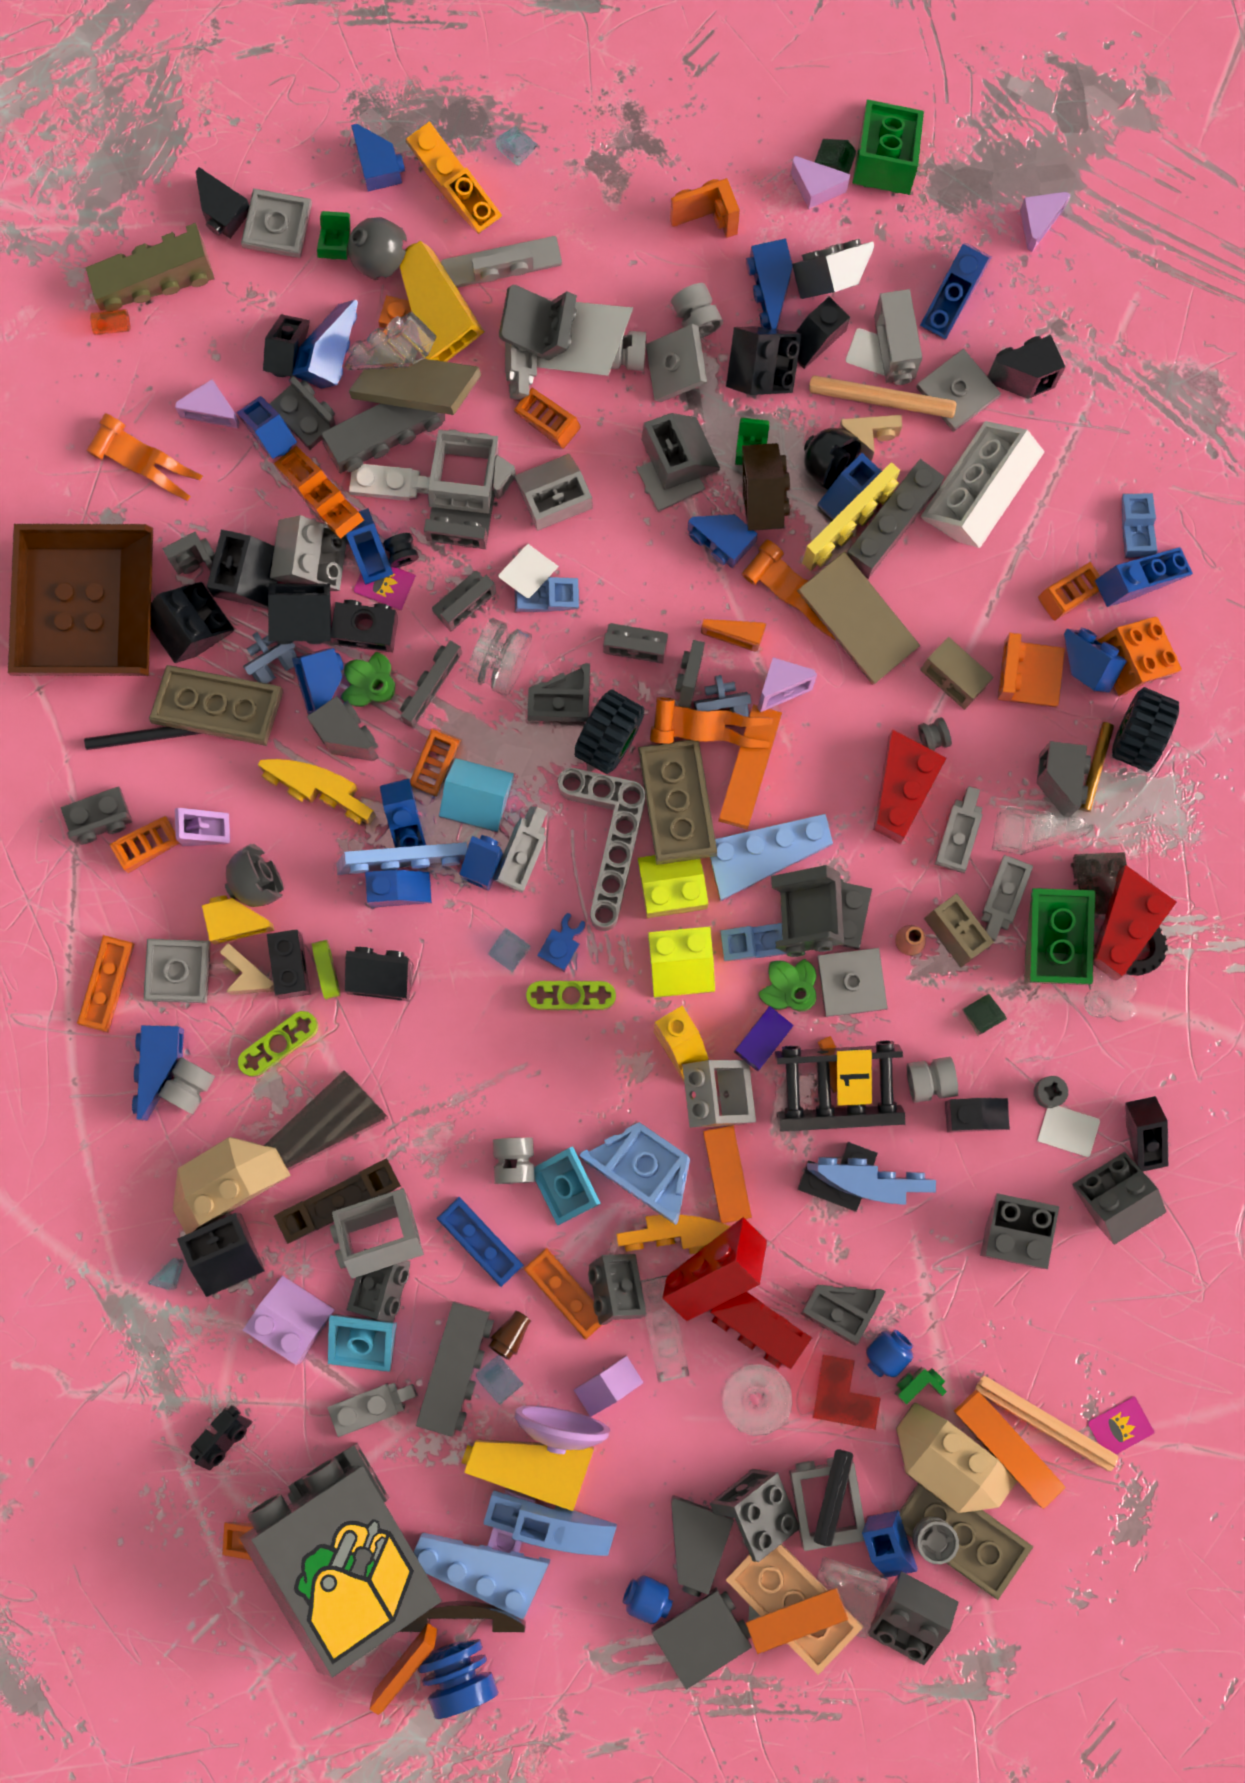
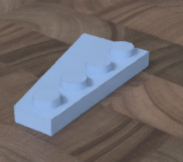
(766, 851)
(395, 858)
(485, 1573)

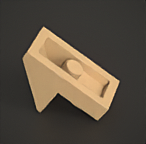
(867, 428)
(251, 979)

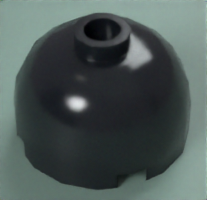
(830, 454)

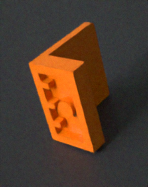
(711, 198)
(1146, 652)
(1030, 672)

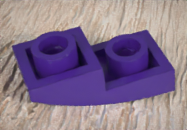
(763, 1038)

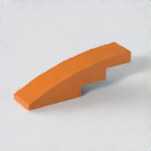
(318, 492)
(749, 772)
(1009, 1449)

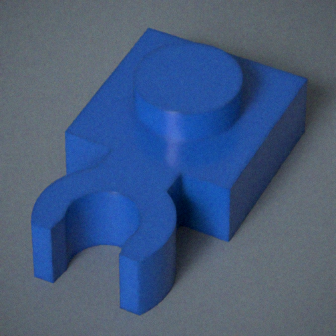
(561, 947)

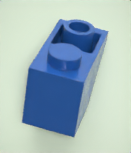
(848, 486)
(723, 535)
(1093, 662)
(402, 814)
(481, 861)
(888, 1544)

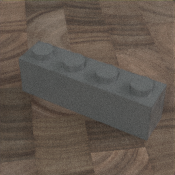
(376, 432)
(895, 517)
(453, 1369)

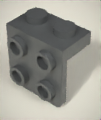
(537, 322)

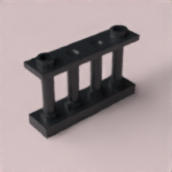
(825, 1115)

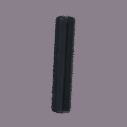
(833, 1497)

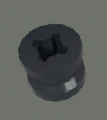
(401, 550)

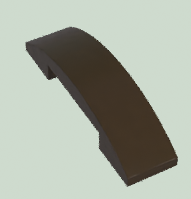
(317, 1211)
(501, 1622)

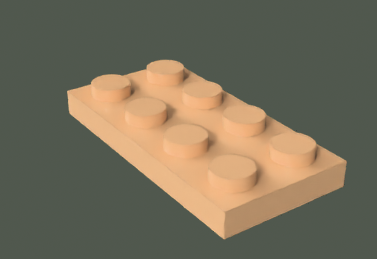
(782, 1581)

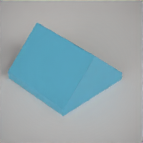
(475, 794)
(565, 1186)
(361, 1342)

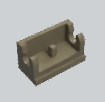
(956, 673)
(958, 930)

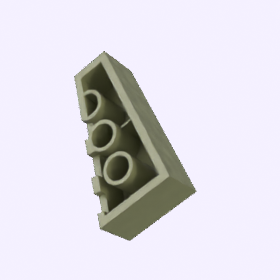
(151, 271)

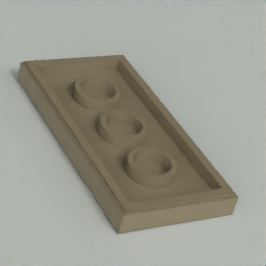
(423, 386)
(858, 618)
(216, 705)
(677, 801)
(987, 1549)

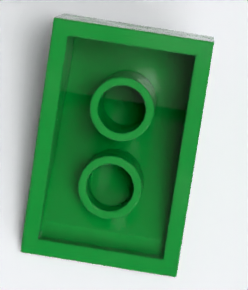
(888, 147)
(1060, 937)

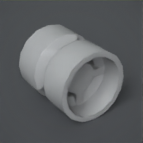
(694, 306)
(631, 351)
(932, 1079)
(186, 1085)
(513, 1149)
(935, 1540)

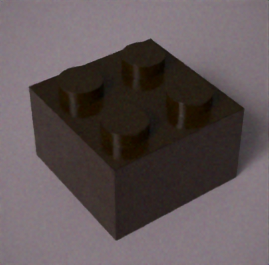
(765, 486)

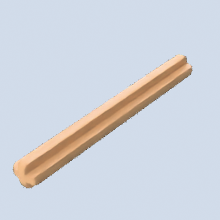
(882, 396)
(1047, 1423)

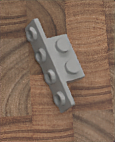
(503, 262)

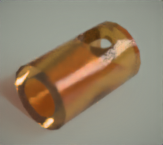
(110, 322)

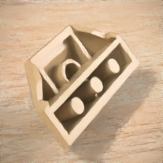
(224, 1181)
(951, 1463)

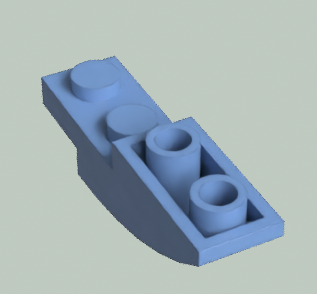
(867, 1182)
(549, 1527)

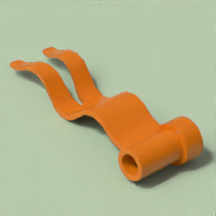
(136, 455)
(781, 580)
(702, 725)

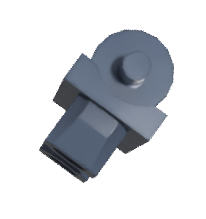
(258, 666)
(736, 702)

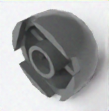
(376, 247)
(252, 878)

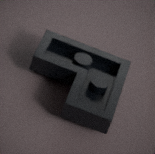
(814, 1186)

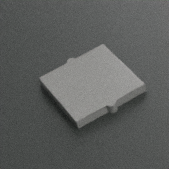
(669, 497)

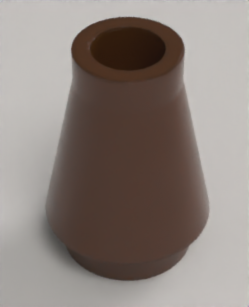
(509, 1336)

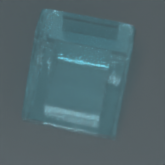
(515, 145)
(509, 950)
(168, 1275)
(499, 1379)

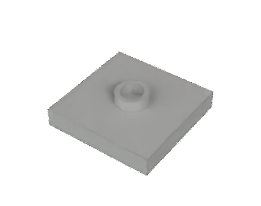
(276, 223)
(676, 363)
(963, 382)
(177, 971)
(852, 982)

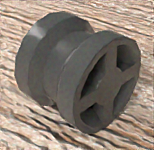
(935, 734)
(1044, 1092)

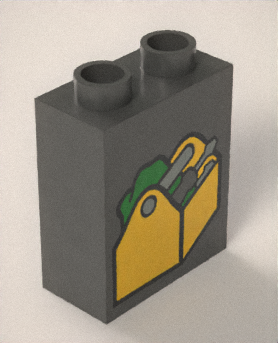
(338, 1566)

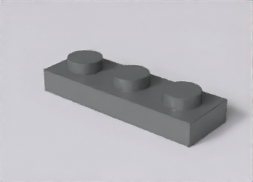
(430, 683)

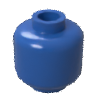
(889, 1353)
(647, 1599)

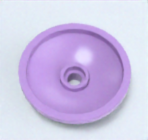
(561, 1428)

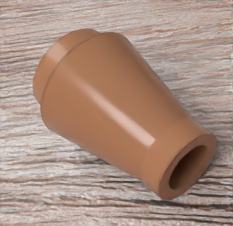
(907, 946)

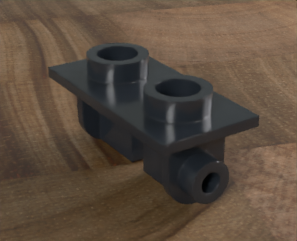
(210, 1449)

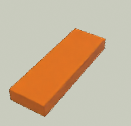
(105, 983)
(727, 1174)
(564, 1292)
(797, 1620)
(403, 1669)

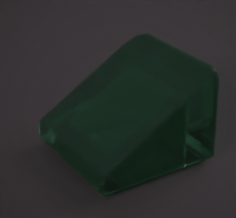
(836, 154)
(984, 1014)

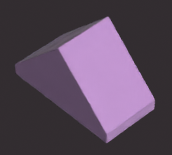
(818, 182)
(1039, 215)
(207, 406)
(784, 683)
(201, 827)
(608, 1386)

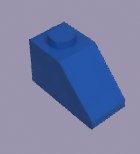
(377, 159)
(267, 427)
(369, 550)
(318, 676)
(397, 888)

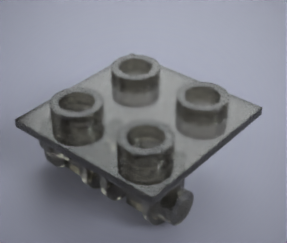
(1098, 874)

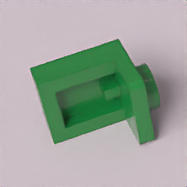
(334, 235)
(751, 433)
(911, 1384)

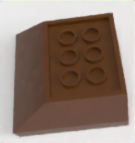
(80, 600)

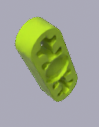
(594, 988)
(263, 1063)

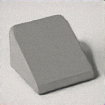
(503, 476)

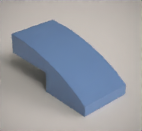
(1138, 525)
(552, 595)
(751, 942)

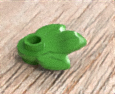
(365, 678)
(787, 982)

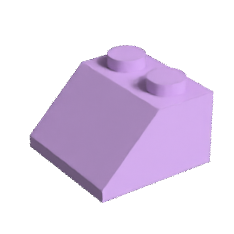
(289, 1320)

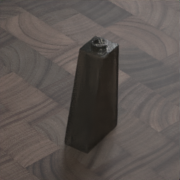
(327, 1121)

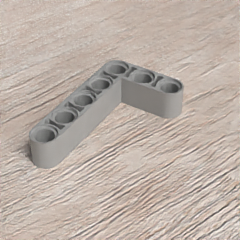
(615, 839)

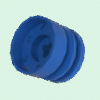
(458, 1681)

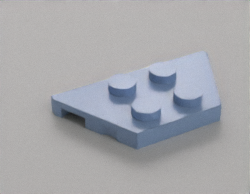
(644, 1167)

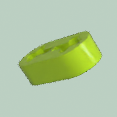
(326, 969)

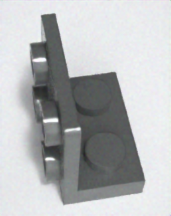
(459, 527)
(760, 1511)

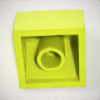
(672, 887)
(681, 961)

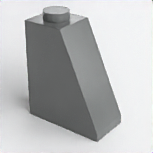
(698, 1544)

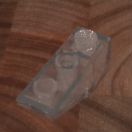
(395, 346)
(1027, 832)
(663, 1332)

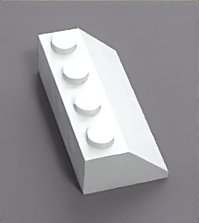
(983, 483)

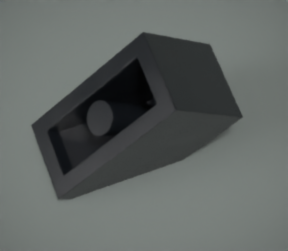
(220, 204)
(821, 330)
(283, 345)
(977, 1114)
(1147, 1133)

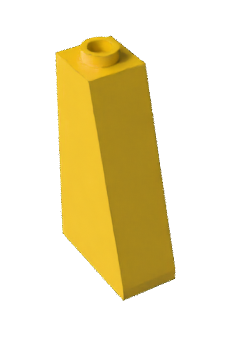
(438, 302)
(680, 1039)
(530, 1469)

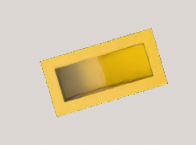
(231, 920)

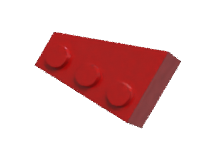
(904, 785)
(1130, 922)
(717, 1271)
(762, 1328)

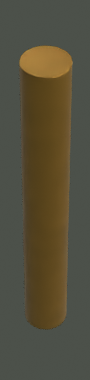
(1097, 764)

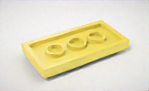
(856, 513)

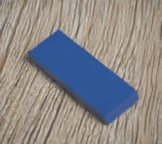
(480, 1241)

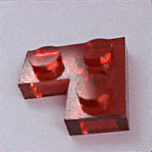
(836, 1402)

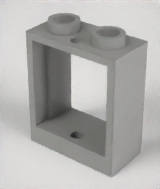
(898, 336)
(459, 495)
(734, 1091)
(370, 1213)
(842, 1535)

